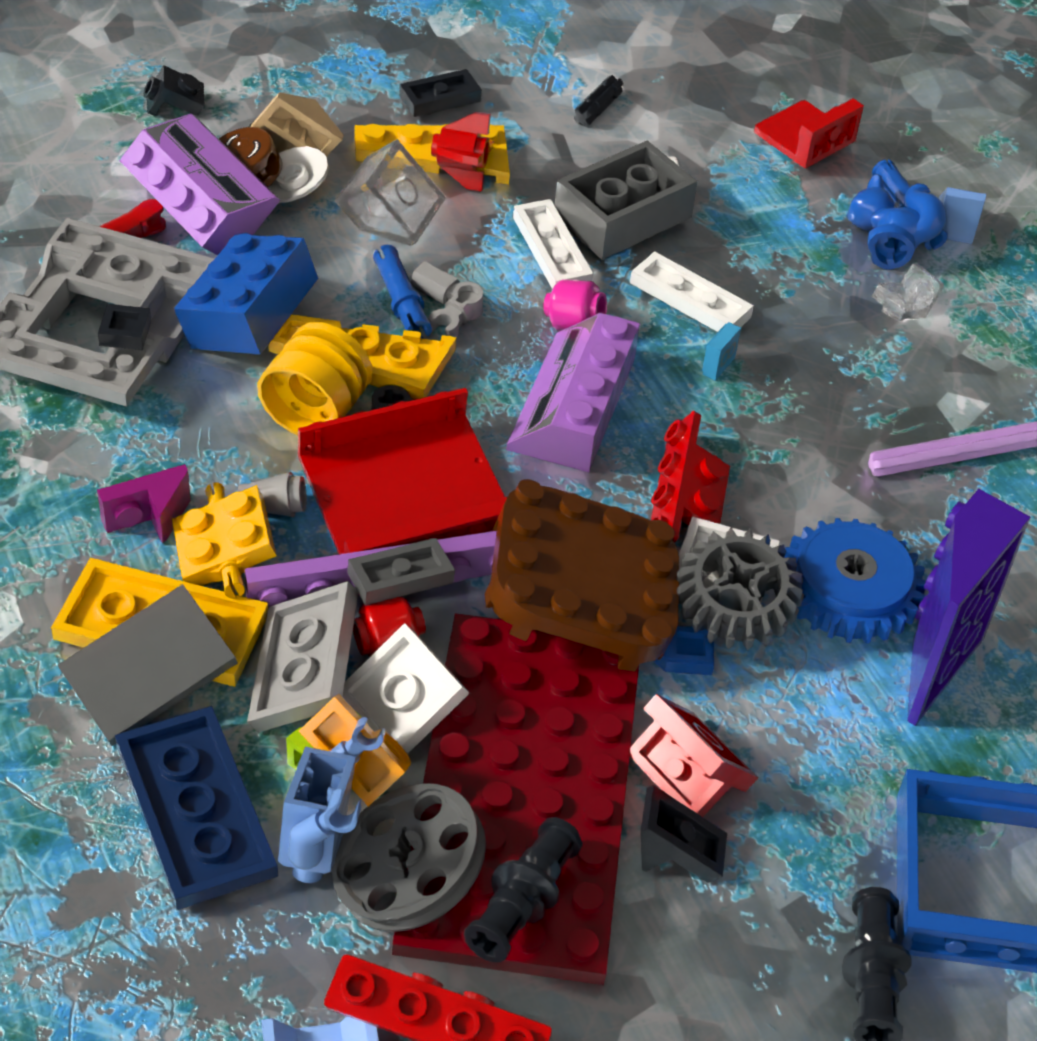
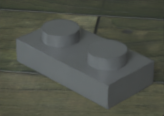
(400, 571)

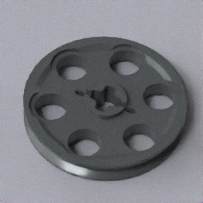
(425, 863)

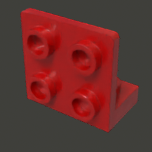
(810, 134)

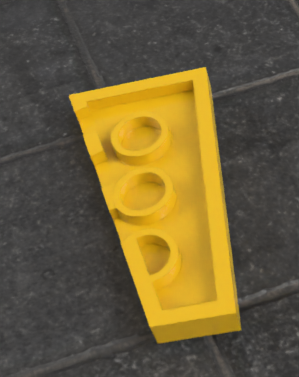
(418, 141)
(394, 358)

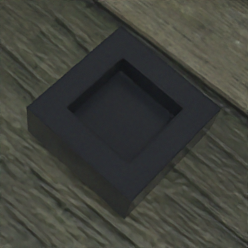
(124, 327)

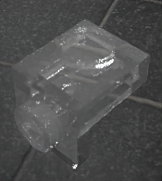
(911, 297)

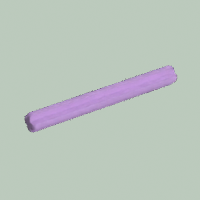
(953, 449)

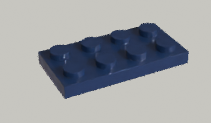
(195, 807)

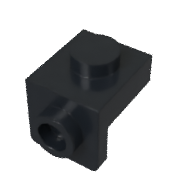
(176, 89)

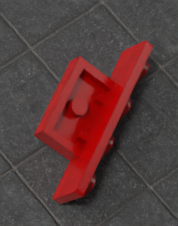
(690, 478)
(421, 1007)

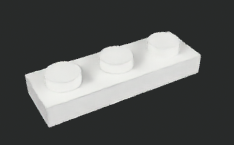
(551, 242)
(690, 293)

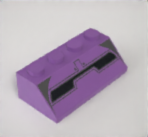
(199, 181)
(576, 392)

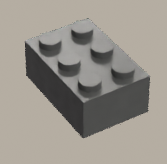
(625, 199)

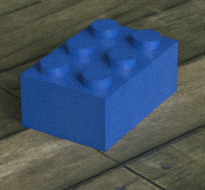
(246, 293)

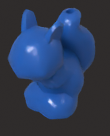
(896, 230)

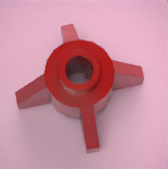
(462, 149)

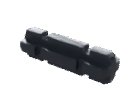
(598, 100)

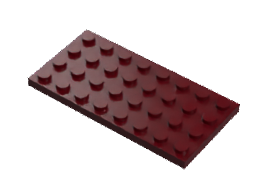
(531, 744)

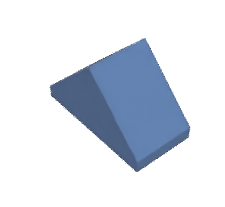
(962, 213)

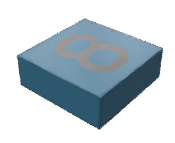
(721, 350)

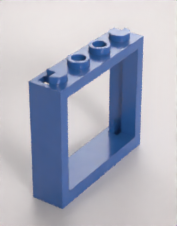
(950, 935)

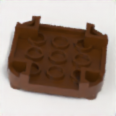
(585, 573)

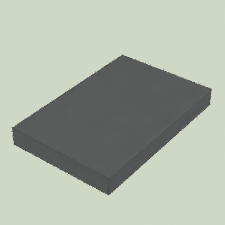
(147, 664)

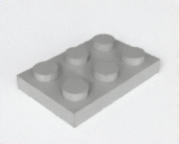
(303, 656)

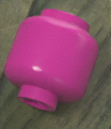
(573, 302)

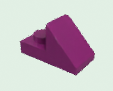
(146, 498)

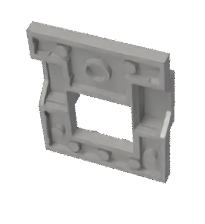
(110, 269)

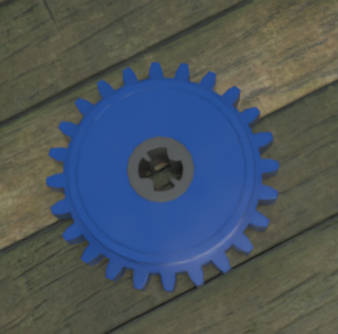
(856, 580)

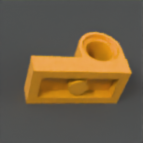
(376, 768)

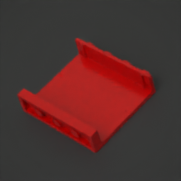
(400, 474)

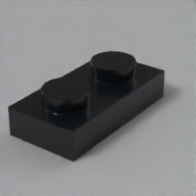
(440, 93)

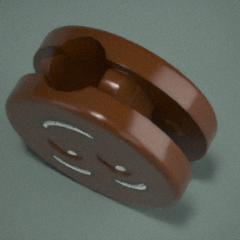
(256, 151)

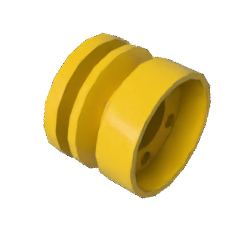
(314, 377)

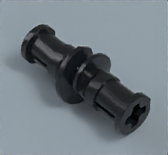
(523, 890)
(876, 966)

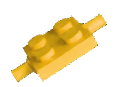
(224, 538)

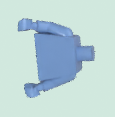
(318, 806)

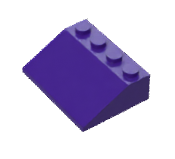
(962, 593)

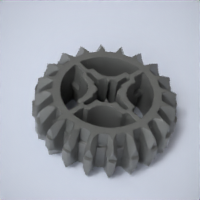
(733, 603)

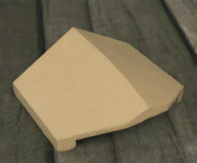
(298, 123)

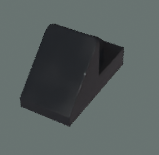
(680, 835)

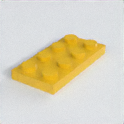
(114, 593)

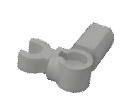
(461, 300)

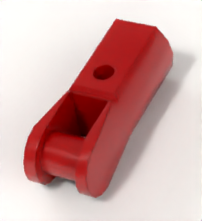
(140, 221)

